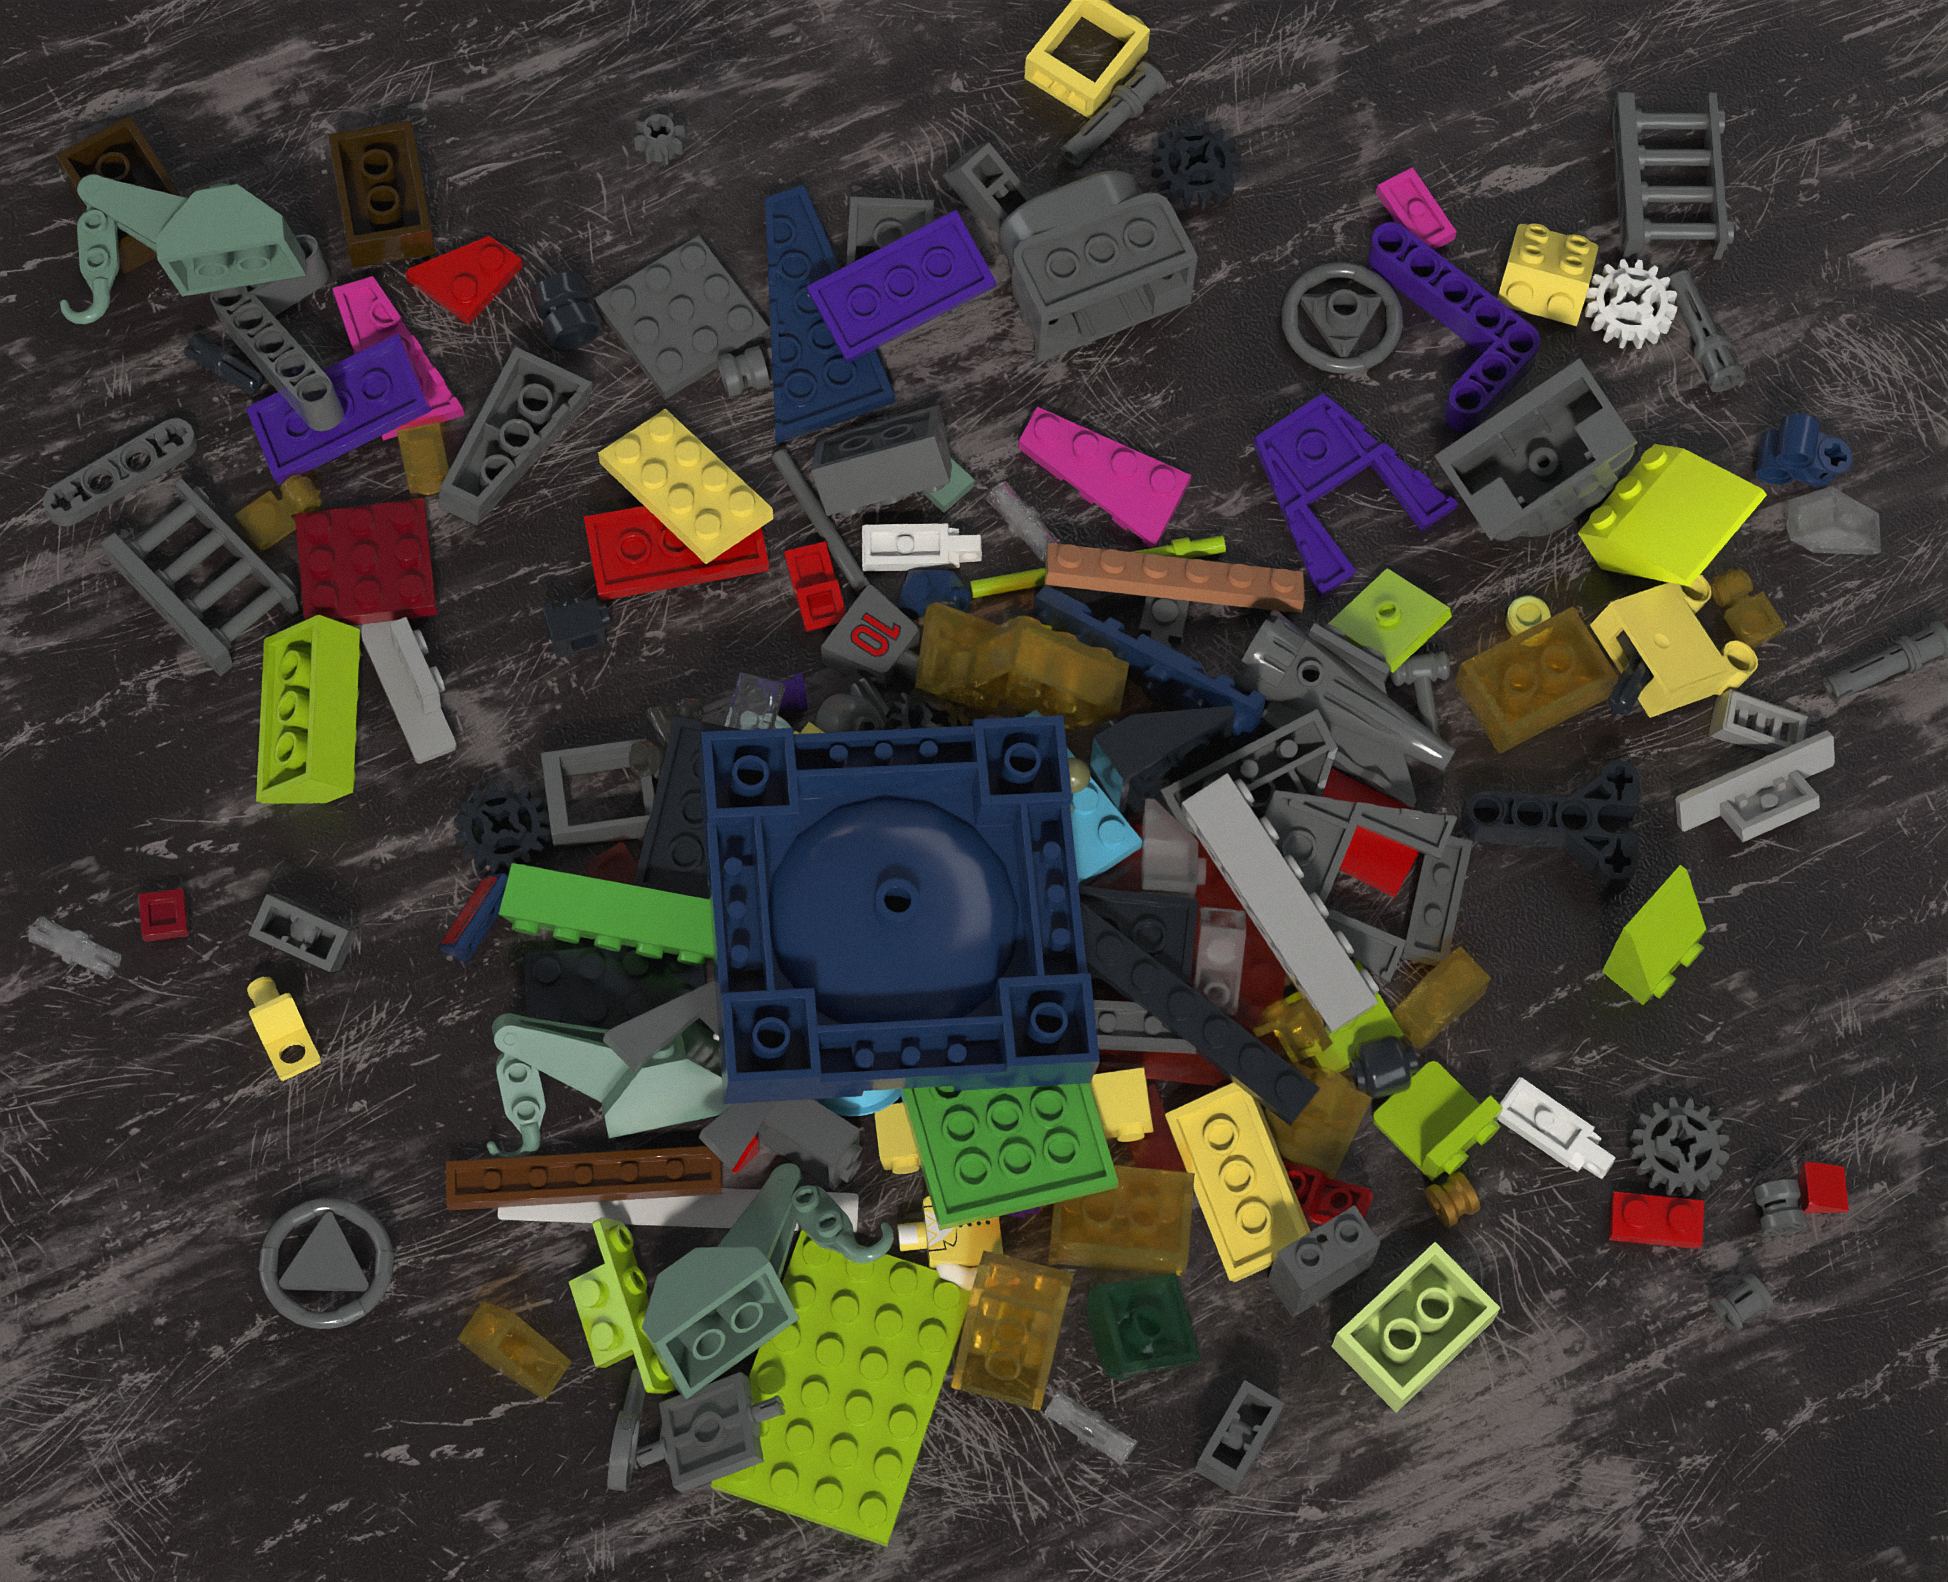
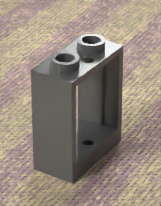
(588, 760)
(813, 1140)
(1312, 1270)

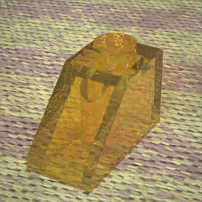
(1441, 997)
(514, 1349)

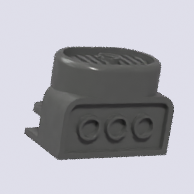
(1095, 260)
(1542, 458)

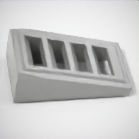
(1735, 732)

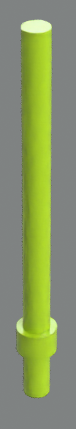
(1027, 579)

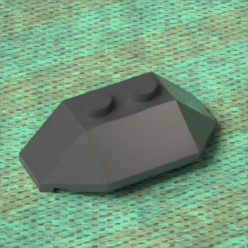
(1287, 760)

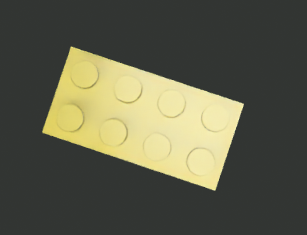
(686, 486)
(1238, 1179)

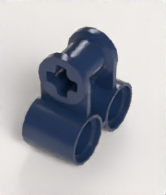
(1801, 453)

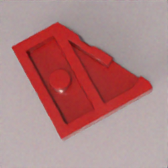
(466, 277)

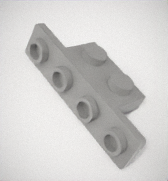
(410, 686)
(1761, 792)

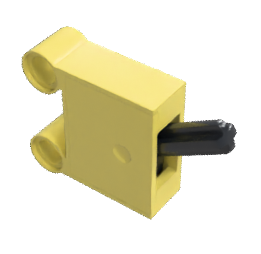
(1666, 651)

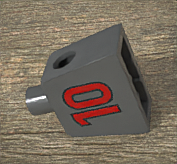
(873, 641)

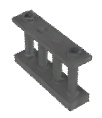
(1634, 194)
(186, 615)

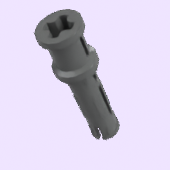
(1125, 103)
(1710, 346)
(1905, 654)

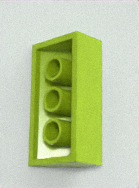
(308, 713)

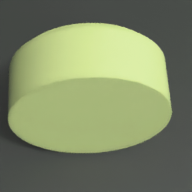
(1526, 613)

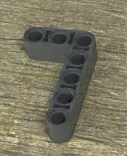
(251, 323)

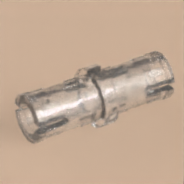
(1021, 519)
(74, 947)
(1090, 1427)

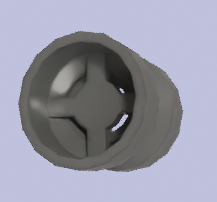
(743, 371)
(1780, 1207)

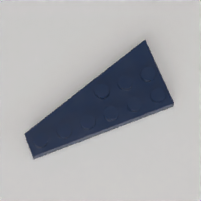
(809, 374)
(1156, 668)

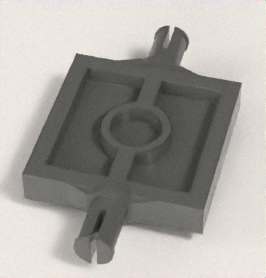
(711, 1432)

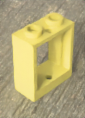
(1067, 83)

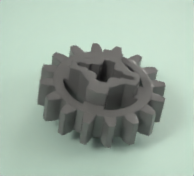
(1678, 1128)

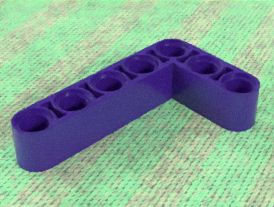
(1461, 318)

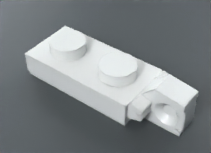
(917, 547)
(1554, 1129)

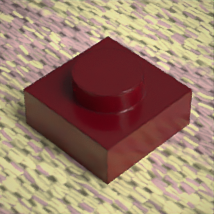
(163, 915)

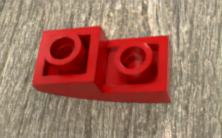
(1325, 1197)

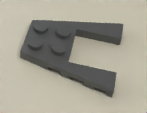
(1318, 836)
(650, 1032)

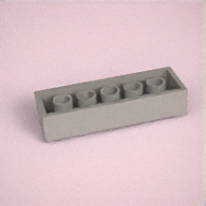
(1278, 904)

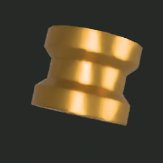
(1452, 1199)

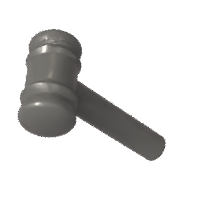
(1422, 670)

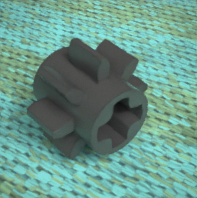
(659, 137)

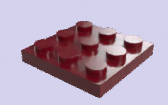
(366, 563)

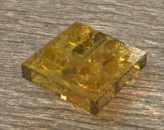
(946, 655)
(1325, 1126)

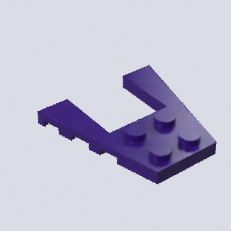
(1315, 454)

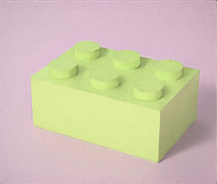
(1415, 1327)

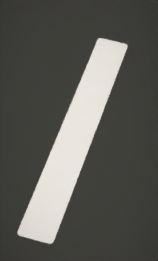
(686, 1211)

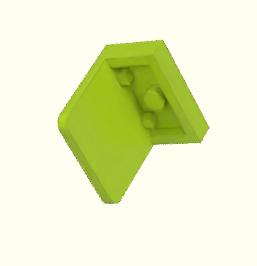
(1437, 1121)

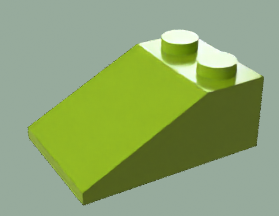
(1658, 940)

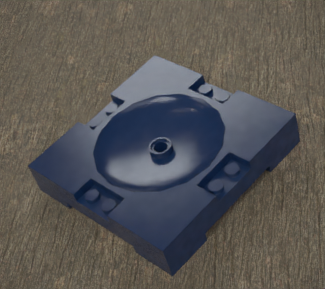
(832, 986)

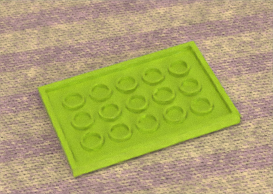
(854, 1388)

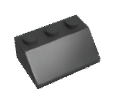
(882, 462)

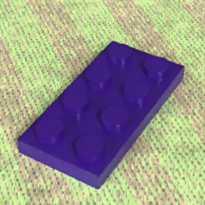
(901, 286)
(377, 396)

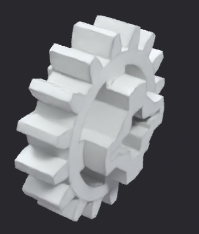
(1630, 305)

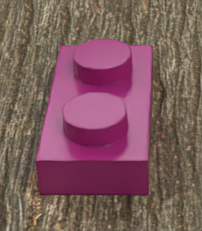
(1416, 209)

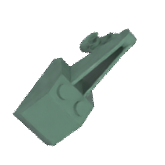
(202, 241)
(669, 1089)
(730, 1297)

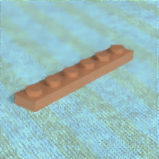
(1174, 578)

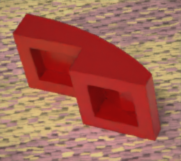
(815, 586)

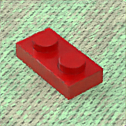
(1656, 1220)

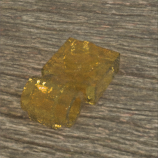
(271, 520)
(1751, 618)

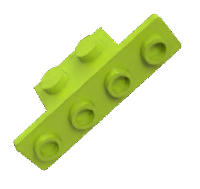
(614, 1305)

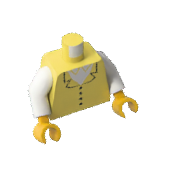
(952, 1251)

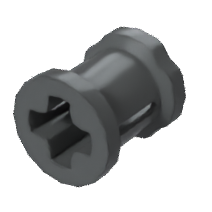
(1742, 1302)

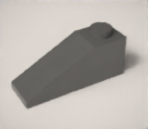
(987, 185)

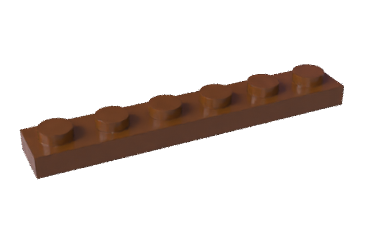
(582, 1178)

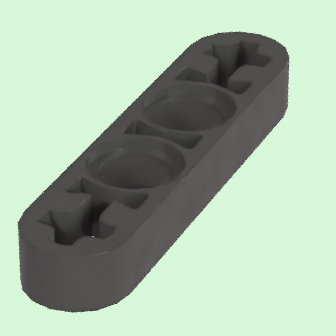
(116, 466)

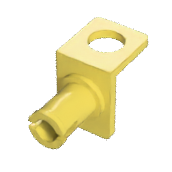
(280, 1027)

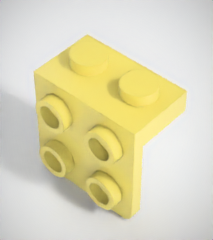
(1548, 273)

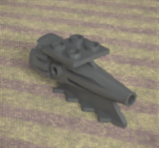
(1350, 696)

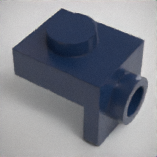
(932, 586)

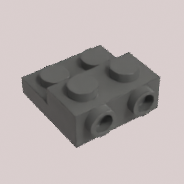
(883, 221)

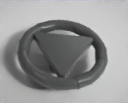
(1341, 317)
(325, 1263)

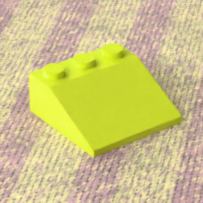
(1669, 516)

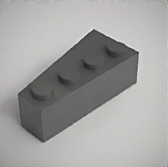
(515, 427)

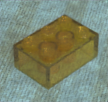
(1046, 672)
(1536, 680)
(1130, 1227)
(1011, 1330)

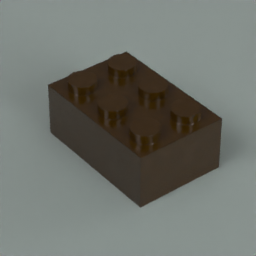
(121, 156)
(381, 194)

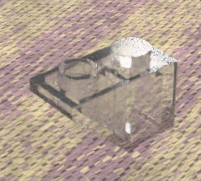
(1220, 957)

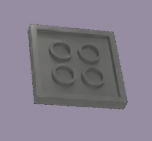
(681, 317)

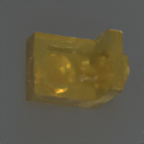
(1296, 1028)

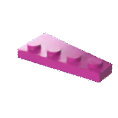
(373, 318)
(1122, 481)

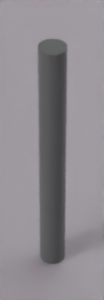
(820, 521)

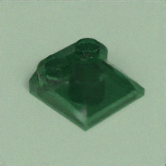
(1140, 1326)

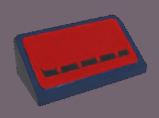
(475, 918)

